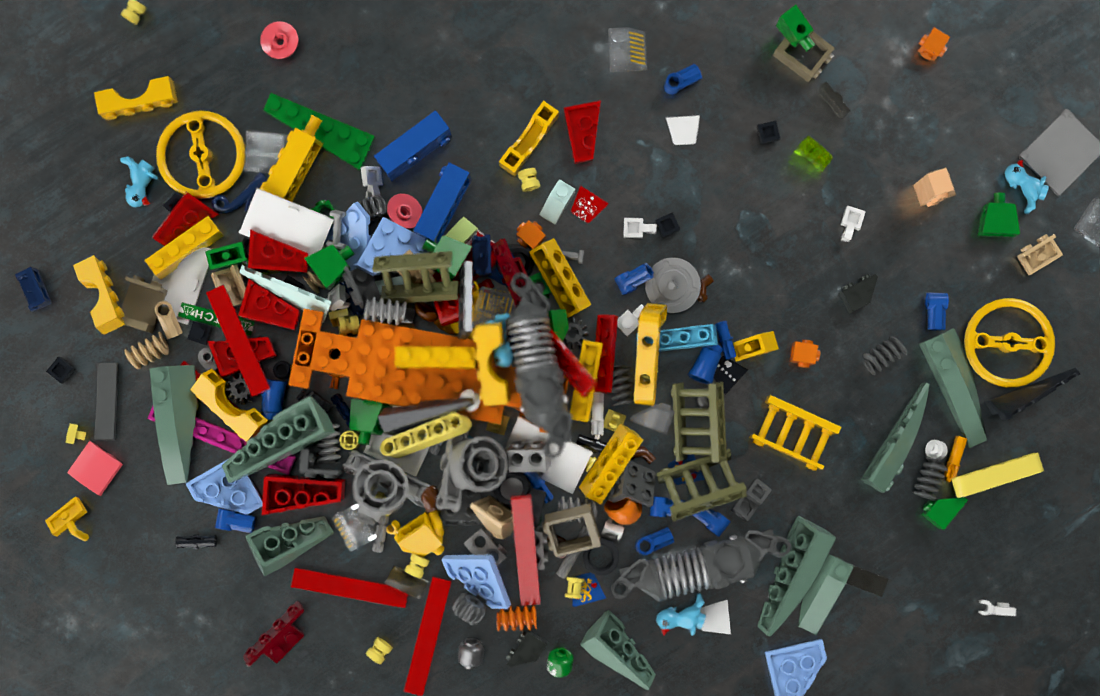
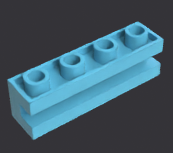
(686, 337)

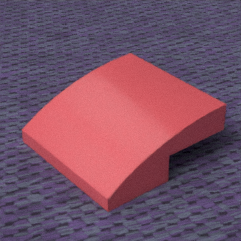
(95, 468)

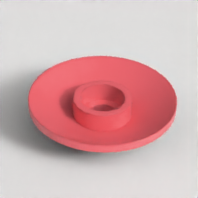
(275, 32)
(408, 206)

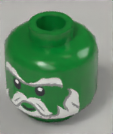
(560, 662)

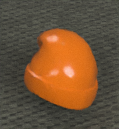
(624, 511)

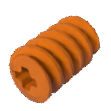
(516, 618)

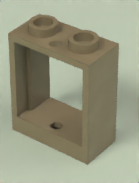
(781, 54)
(577, 544)

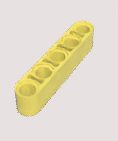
(433, 436)
(997, 474)

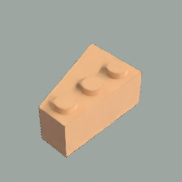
(934, 188)

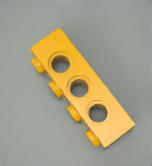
(560, 277)
(610, 463)

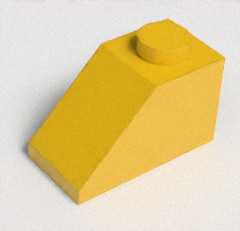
(755, 345)

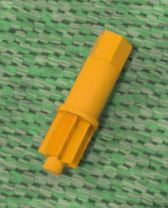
(955, 458)

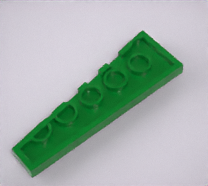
(338, 138)

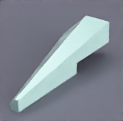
(290, 293)

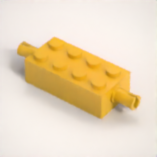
(294, 161)

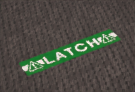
(208, 317)

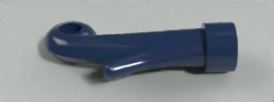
(244, 197)

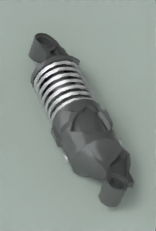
(538, 372)
(710, 567)

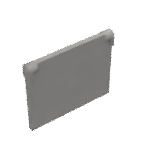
(1061, 152)

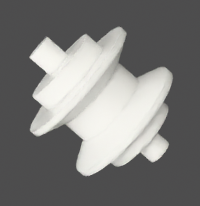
(469, 393)
(936, 449)

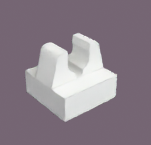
(338, 297)
(612, 531)

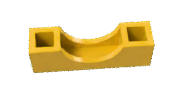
(159, 93)
(535, 131)
(168, 258)
(106, 314)
(435, 357)
(494, 388)
(211, 390)

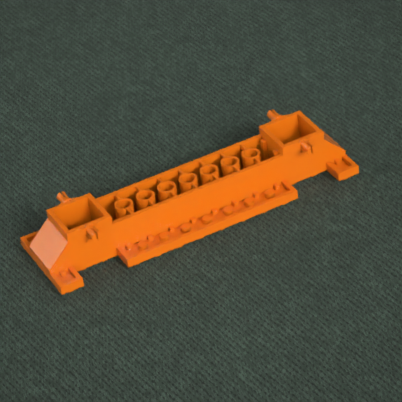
(372, 369)

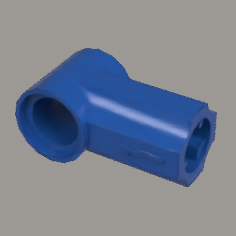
(683, 79)
(632, 279)
(936, 305)
(661, 507)
(231, 520)
(713, 520)
(656, 541)

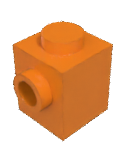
(933, 44)
(530, 234)
(804, 353)

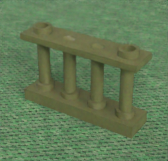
(421, 291)
(717, 421)
(700, 503)

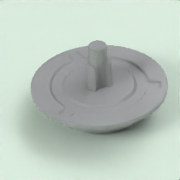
(674, 284)

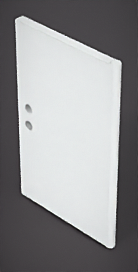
(275, 219)
(184, 283)
(564, 469)

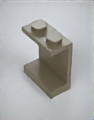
(141, 302)

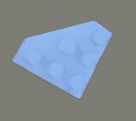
(354, 232)
(387, 241)
(214, 489)
(479, 576)
(795, 667)

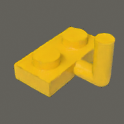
(66, 518)

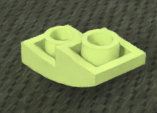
(462, 230)

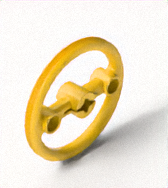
(190, 119)
(1047, 342)

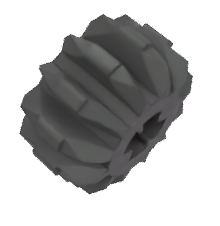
(375, 207)
(572, 341)
(236, 393)
(469, 608)

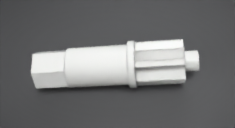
(597, 420)

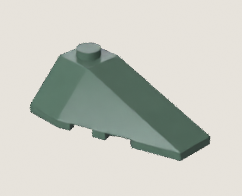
(282, 544)
(823, 593)
(611, 646)

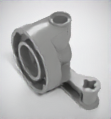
(459, 472)
(389, 476)

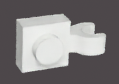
(372, 179)
(852, 220)
(635, 228)
(628, 321)
(1001, 609)

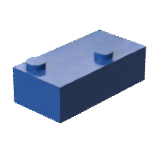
(413, 145)
(443, 202)

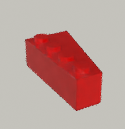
(299, 492)

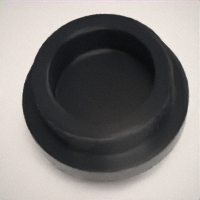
(282, 370)

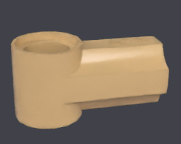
(168, 321)

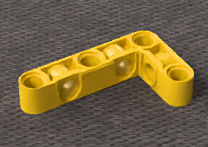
(650, 323)

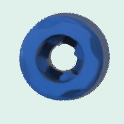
(706, 364)
(273, 399)

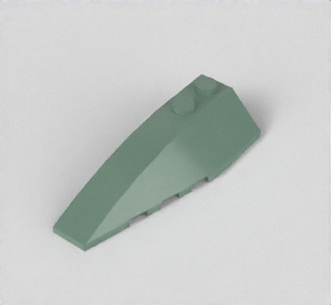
(956, 380)
(174, 418)
(282, 437)
(898, 444)
(795, 572)

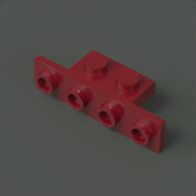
(509, 267)
(278, 639)

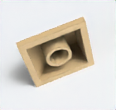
(494, 516)

